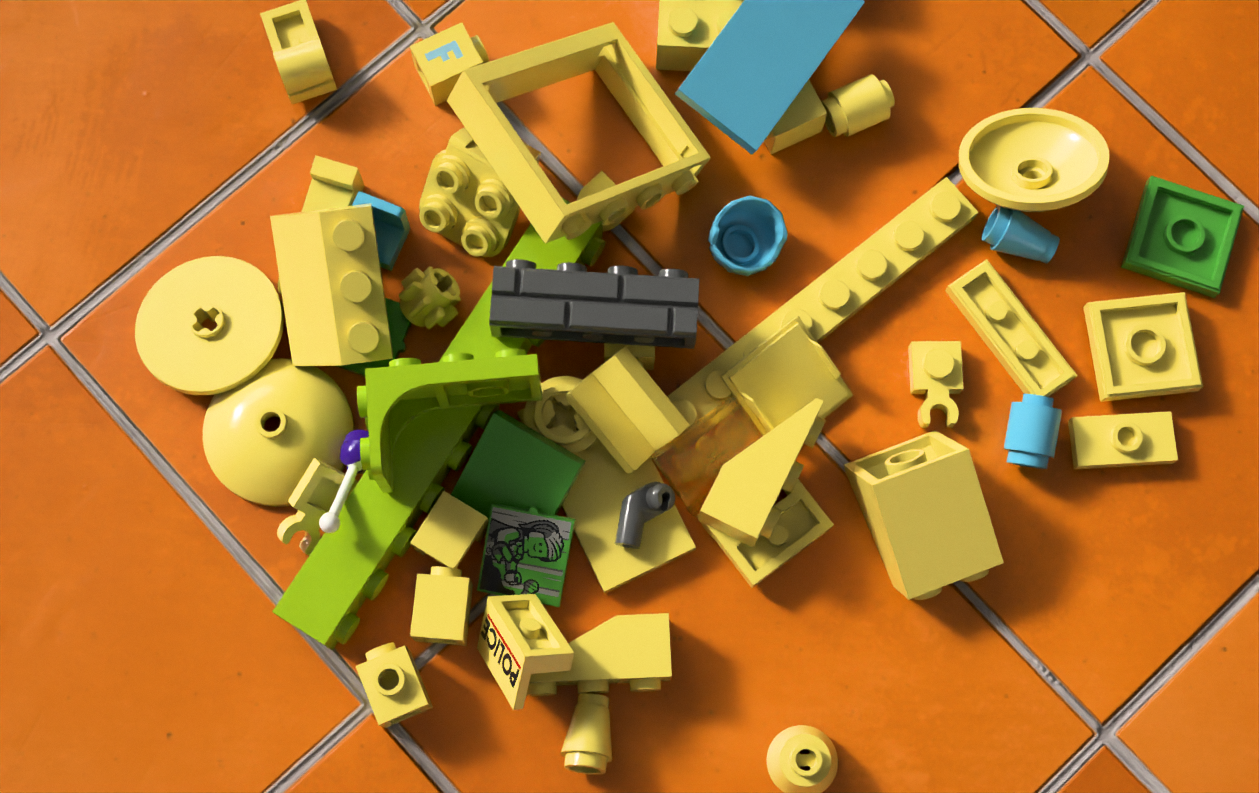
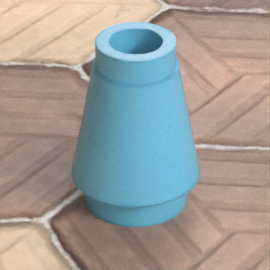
(1019, 235)

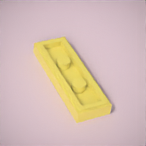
(1010, 331)

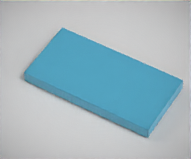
(763, 63)

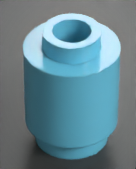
(1032, 431)

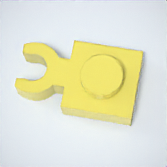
(936, 372)
(312, 499)

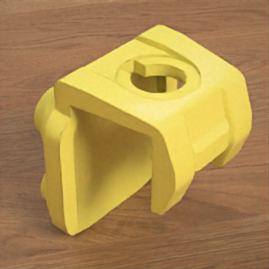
(468, 198)

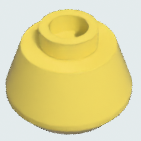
(785, 760)

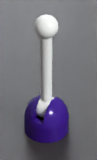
(351, 457)

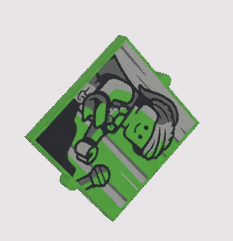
(526, 553)

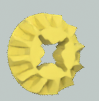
(541, 414)

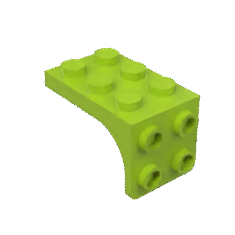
(409, 389)

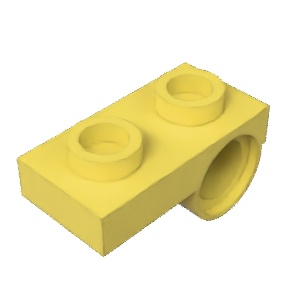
(298, 51)

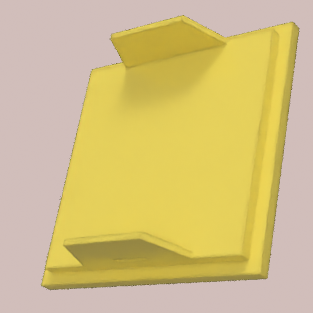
(785, 377)

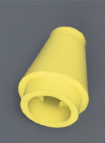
(589, 736)

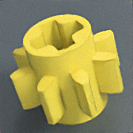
(429, 297)

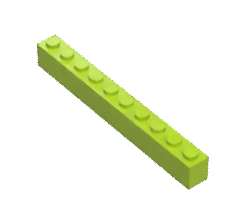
(377, 524)

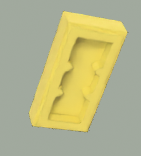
(1122, 440)

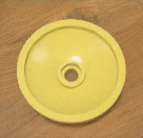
(1033, 159)
(267, 464)

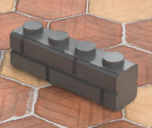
(594, 305)

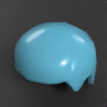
(747, 235)

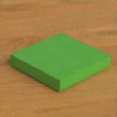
(1182, 236)
(516, 469)

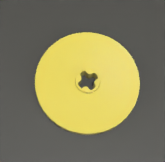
(194, 357)

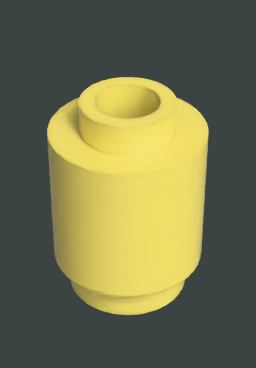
(858, 106)

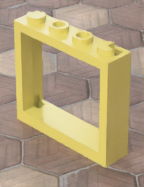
(635, 91)

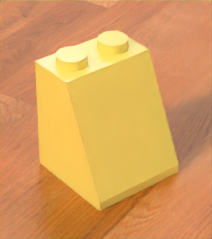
(926, 514)

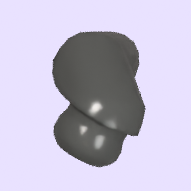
(639, 508)

